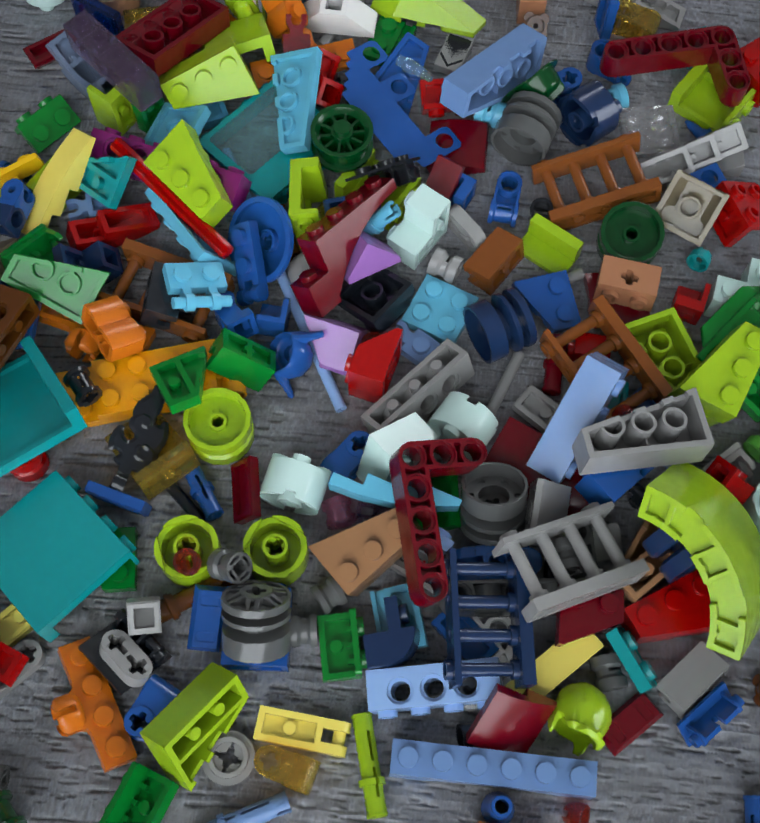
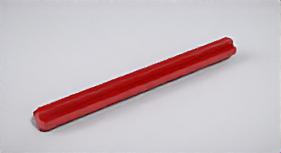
(201, 228)

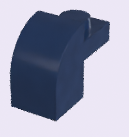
(96, 256)
(395, 645)

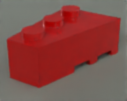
(670, 612)

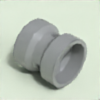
(445, 265)

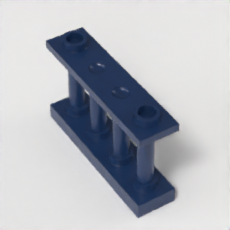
(518, 634)

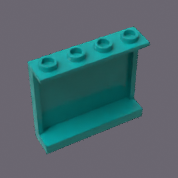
(33, 409)
(56, 552)

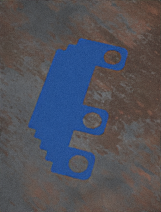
(389, 120)

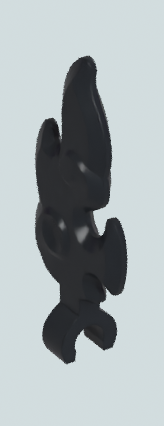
(147, 440)

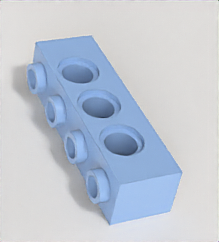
(383, 683)

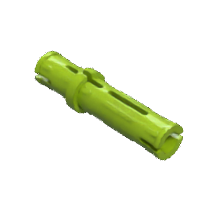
(369, 766)

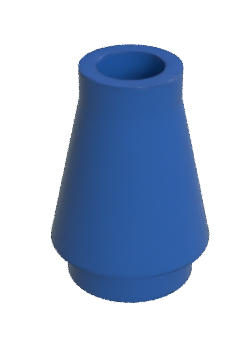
(488, 808)

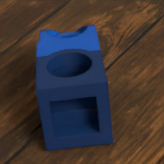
(15, 207)

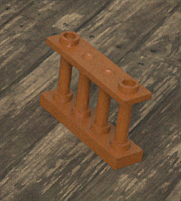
(590, 207)
(142, 255)
(618, 339)

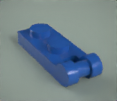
(249, 263)

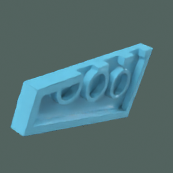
(296, 85)
(186, 236)

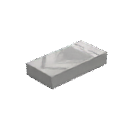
(453, 53)

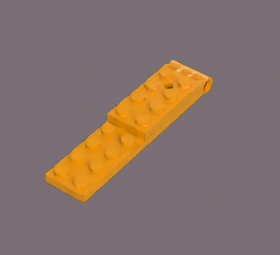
(130, 380)

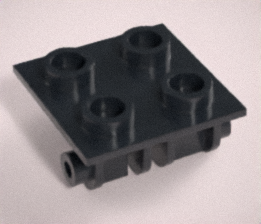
(398, 168)
(146, 642)

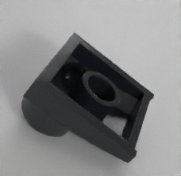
(377, 299)

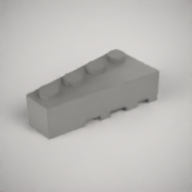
(646, 438)

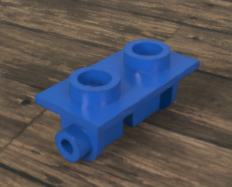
(700, 723)

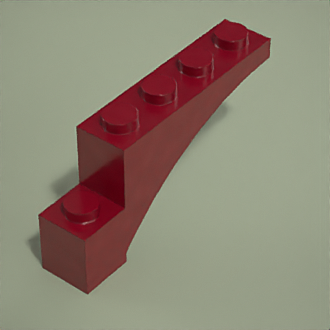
(330, 244)

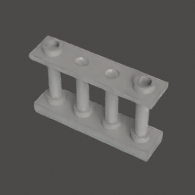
(569, 591)

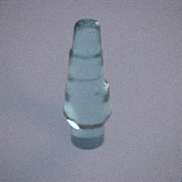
(412, 67)

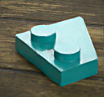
(107, 179)

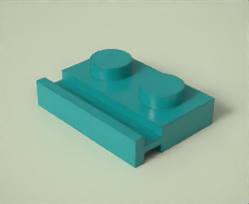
(637, 668)

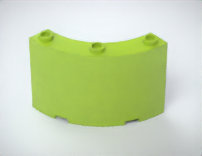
(721, 546)

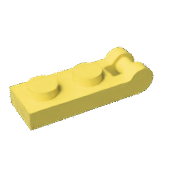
(301, 731)

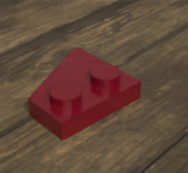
(589, 617)

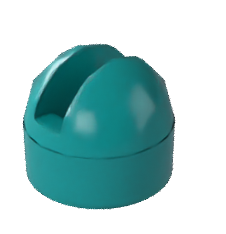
(697, 265)

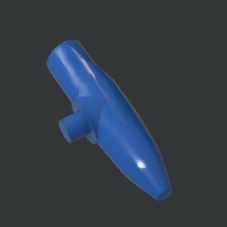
(695, 129)

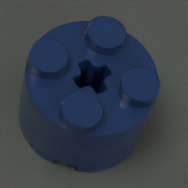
(588, 113)

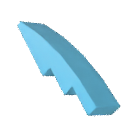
(380, 492)

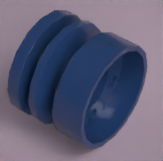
(500, 325)

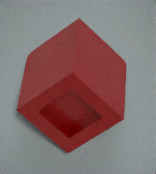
(690, 303)

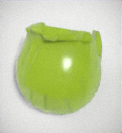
(581, 716)

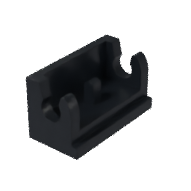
(157, 301)

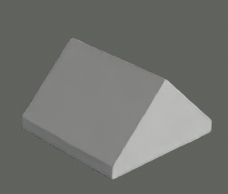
(546, 503)

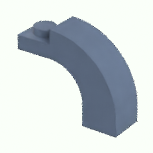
(75, 67)

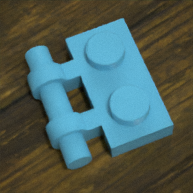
(196, 278)

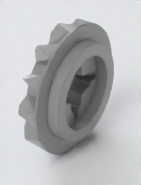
(235, 772)

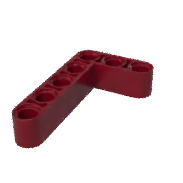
(682, 49)
(424, 507)

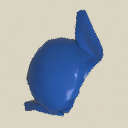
(293, 356)

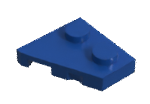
(551, 300)

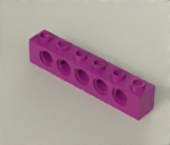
(232, 179)

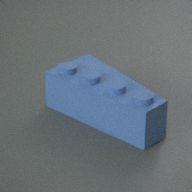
(494, 72)
(582, 406)

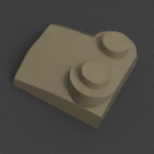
(690, 207)

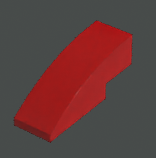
(113, 226)

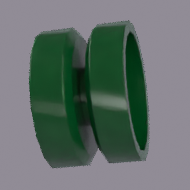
(631, 220)

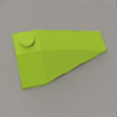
(450, 15)

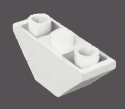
(341, 17)

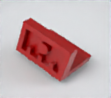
(739, 213)

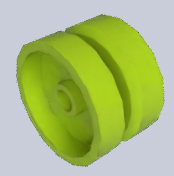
(219, 427)

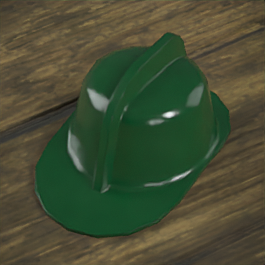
(544, 82)

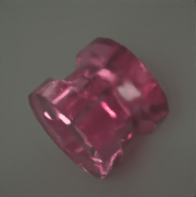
(338, 512)

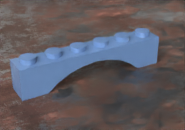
(493, 768)

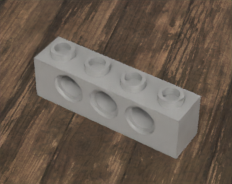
(423, 387)

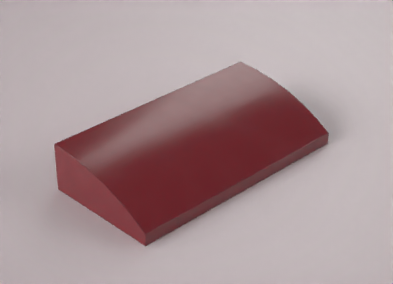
(174, 31)
(515, 448)

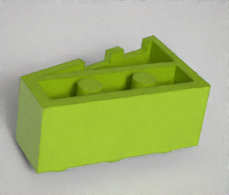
(209, 77)
(188, 172)
(726, 373)
(193, 722)

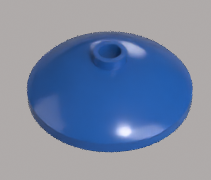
(274, 232)

